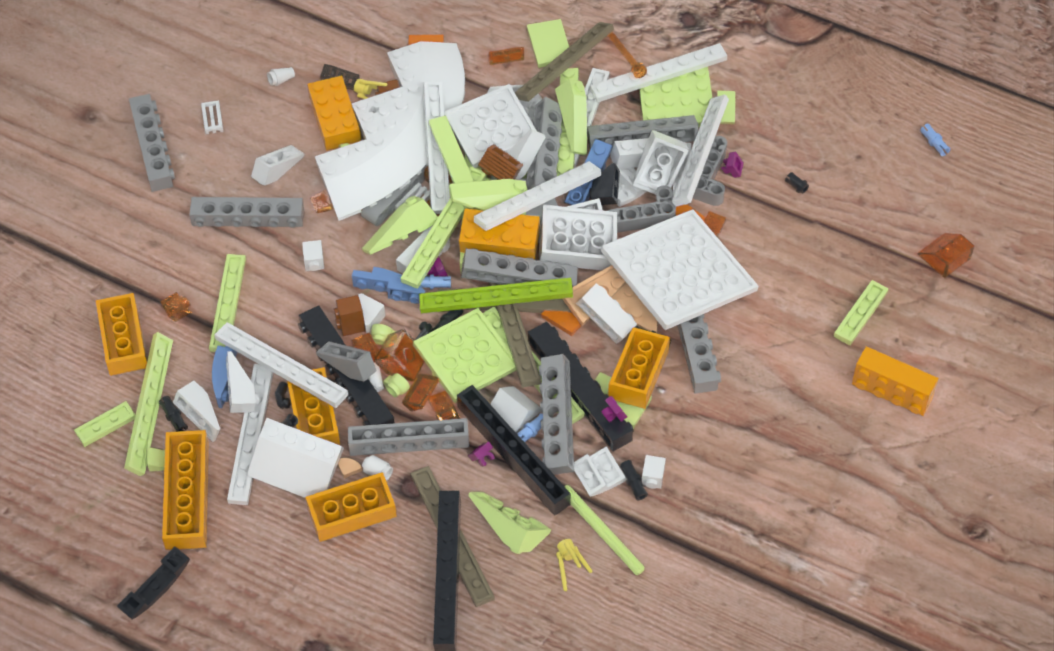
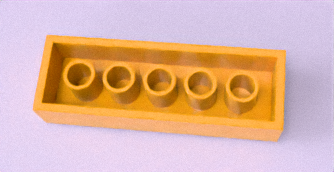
(185, 490)

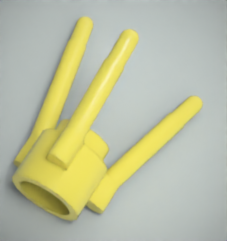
(365, 87)
(569, 551)

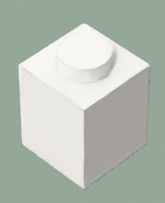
(313, 255)
(653, 472)

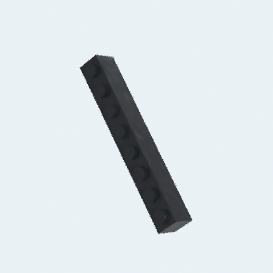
(584, 389)
(361, 394)
(513, 450)
(447, 571)

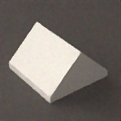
(515, 407)

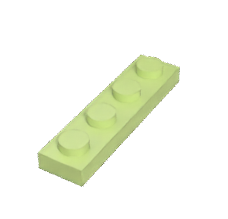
(861, 312)

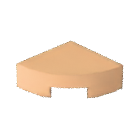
(348, 467)

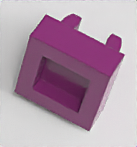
(733, 165)
(438, 268)
(613, 411)
(480, 452)

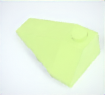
(573, 108)
(486, 193)
(409, 217)
(513, 530)

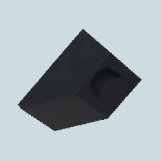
(606, 186)

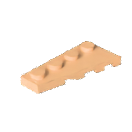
(607, 278)

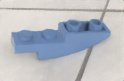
(598, 156)
(387, 281)
(219, 375)

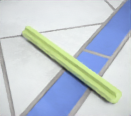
(605, 533)

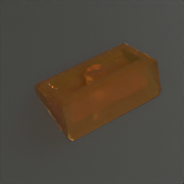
(506, 55)
(420, 392)

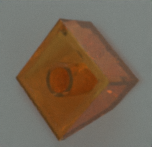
(947, 253)
(399, 356)

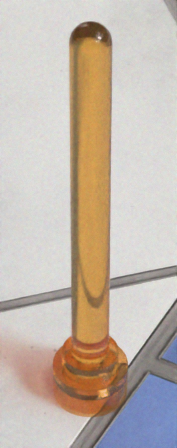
(638, 68)

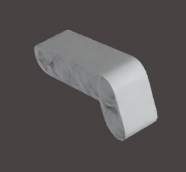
(708, 189)
(640, 212)

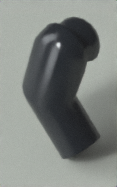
(425, 329)
(282, 402)

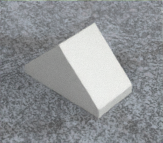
(372, 311)

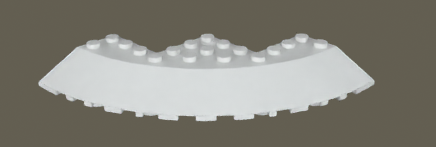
(392, 129)

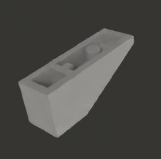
(350, 361)

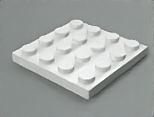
(487, 121)

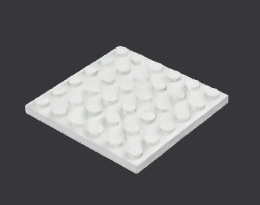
(679, 269)

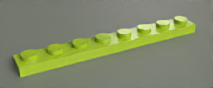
(496, 295)

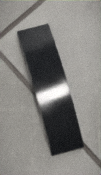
(156, 585)

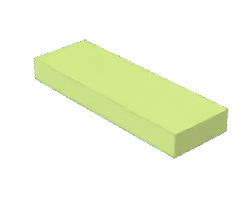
(105, 424)

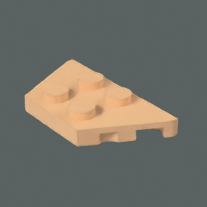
(634, 306)

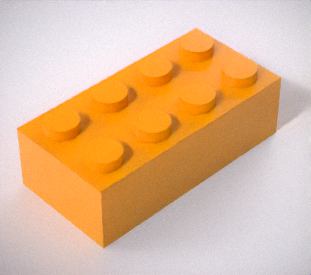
(334, 112)
(513, 237)
(121, 334)
(639, 367)
(894, 381)
(314, 414)
(351, 506)

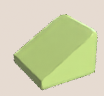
(156, 459)

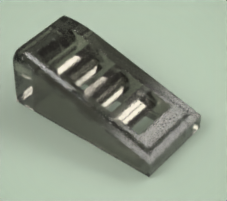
(334, 71)

